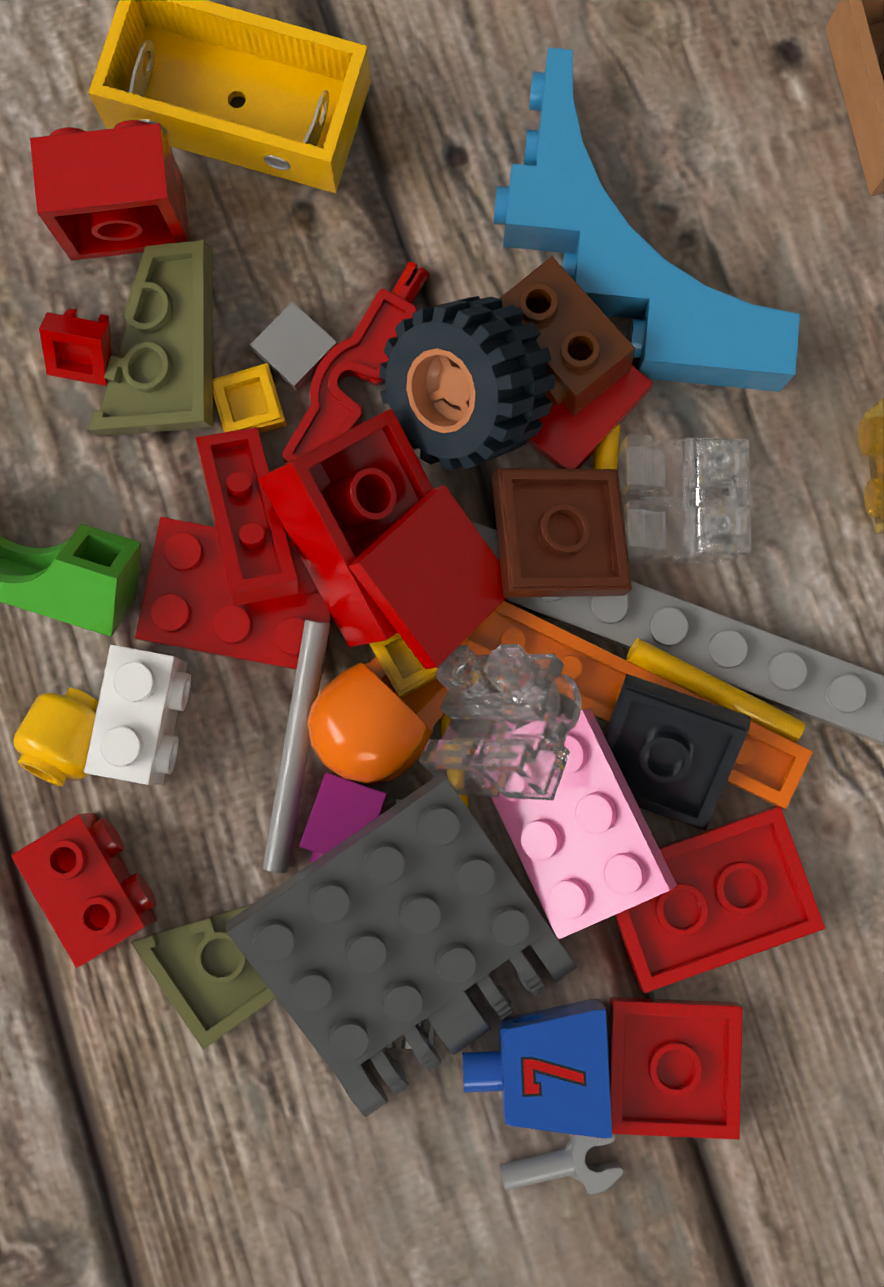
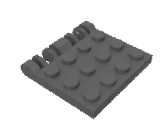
(395, 936)

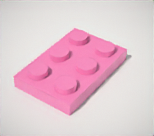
(590, 844)

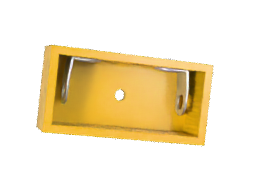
(192, 57)

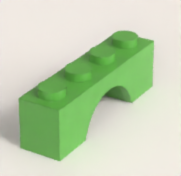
(78, 582)

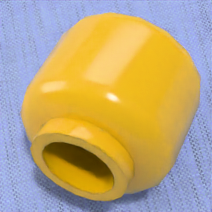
(57, 736)

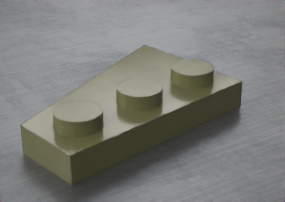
(167, 348)
(205, 975)

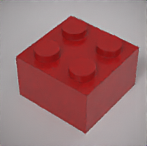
(109, 189)

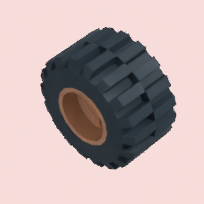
(467, 381)

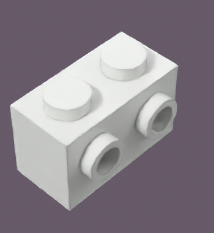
(138, 716)

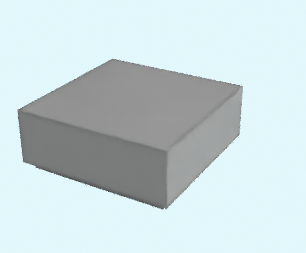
(293, 345)

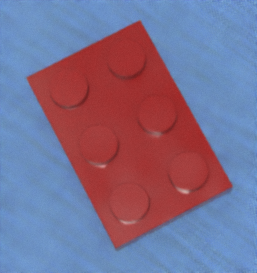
(192, 605)
(732, 899)

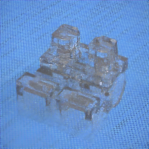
(685, 499)
(505, 723)

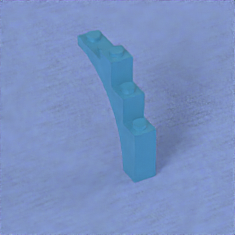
(684, 326)

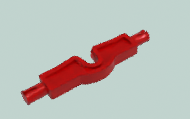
(358, 356)

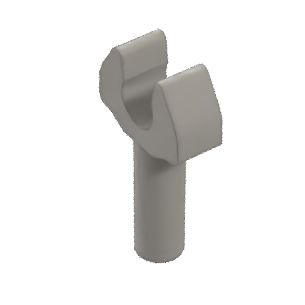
(562, 1164)

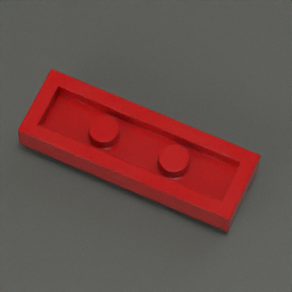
(244, 518)

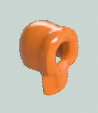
(367, 729)

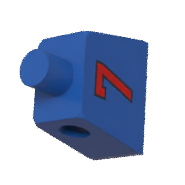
(549, 1070)

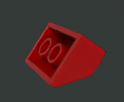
(339, 504)

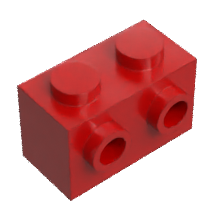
(86, 886)

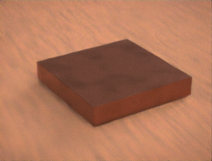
(560, 532)

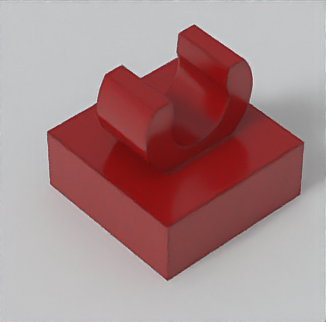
(76, 346)

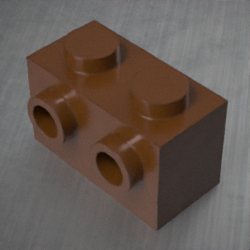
(581, 339)

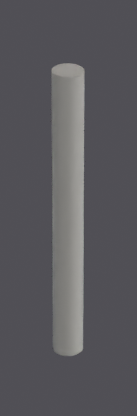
(295, 746)

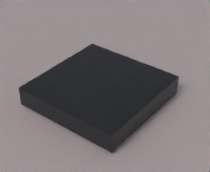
(674, 749)

